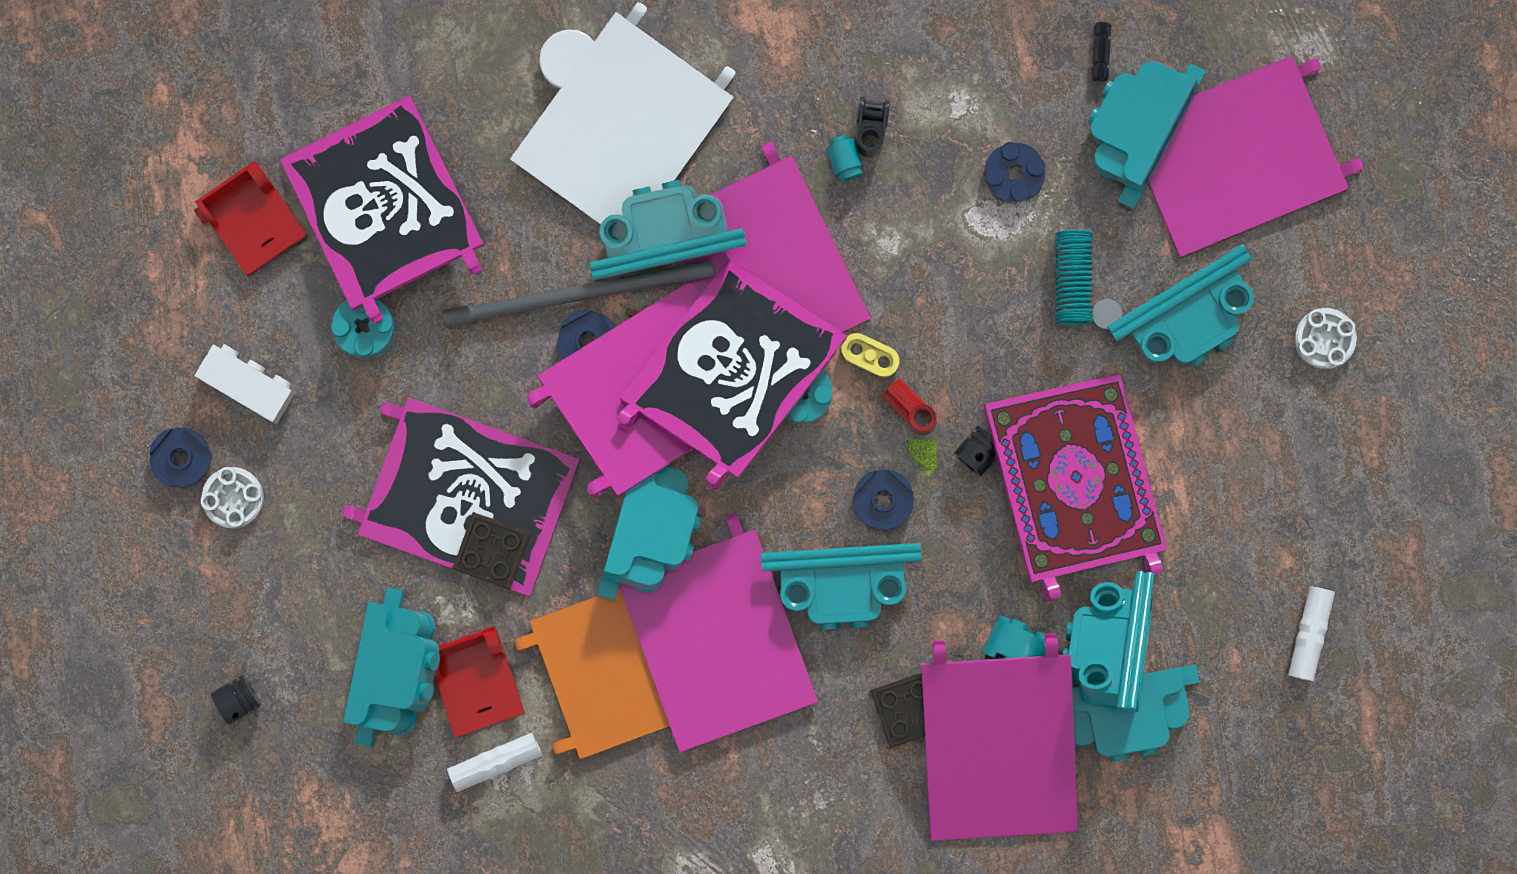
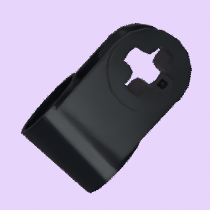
(872, 121)

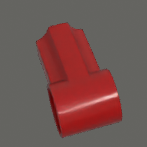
(909, 405)

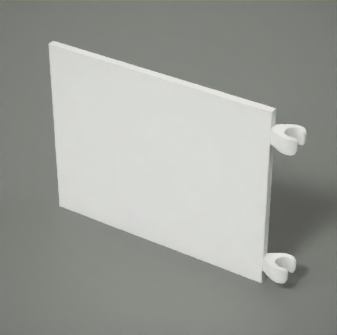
(622, 120)

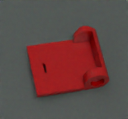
(249, 215)
(476, 677)

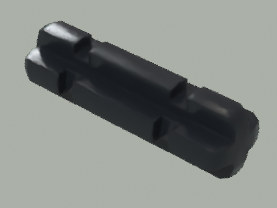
(1101, 51)

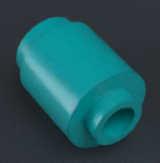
(845, 158)

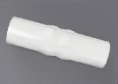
(1311, 633)
(494, 762)

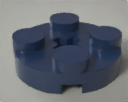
(1013, 155)
(578, 324)
(185, 474)
(882, 482)

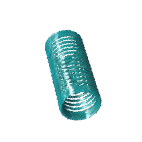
(1079, 244)

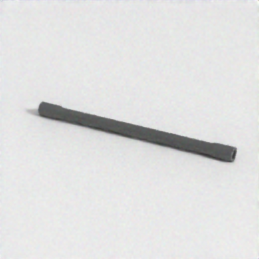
(687, 272)

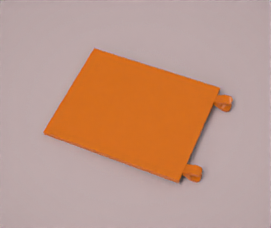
(597, 674)

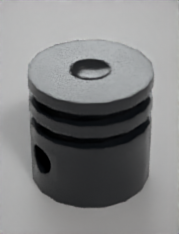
(977, 451)
(235, 699)

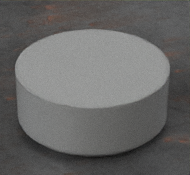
(1106, 312)

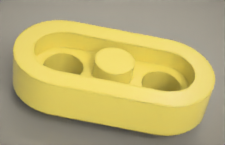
(871, 353)

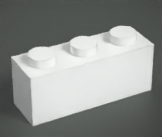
(245, 383)

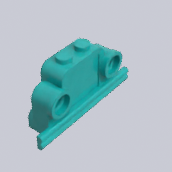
(1139, 123)
(663, 230)
(1192, 314)
(651, 533)
(842, 582)
(1112, 643)
(392, 669)
(1121, 732)

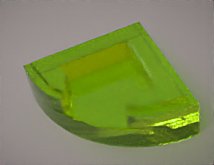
(924, 452)

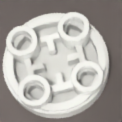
(562, 55)
(1325, 338)
(232, 497)

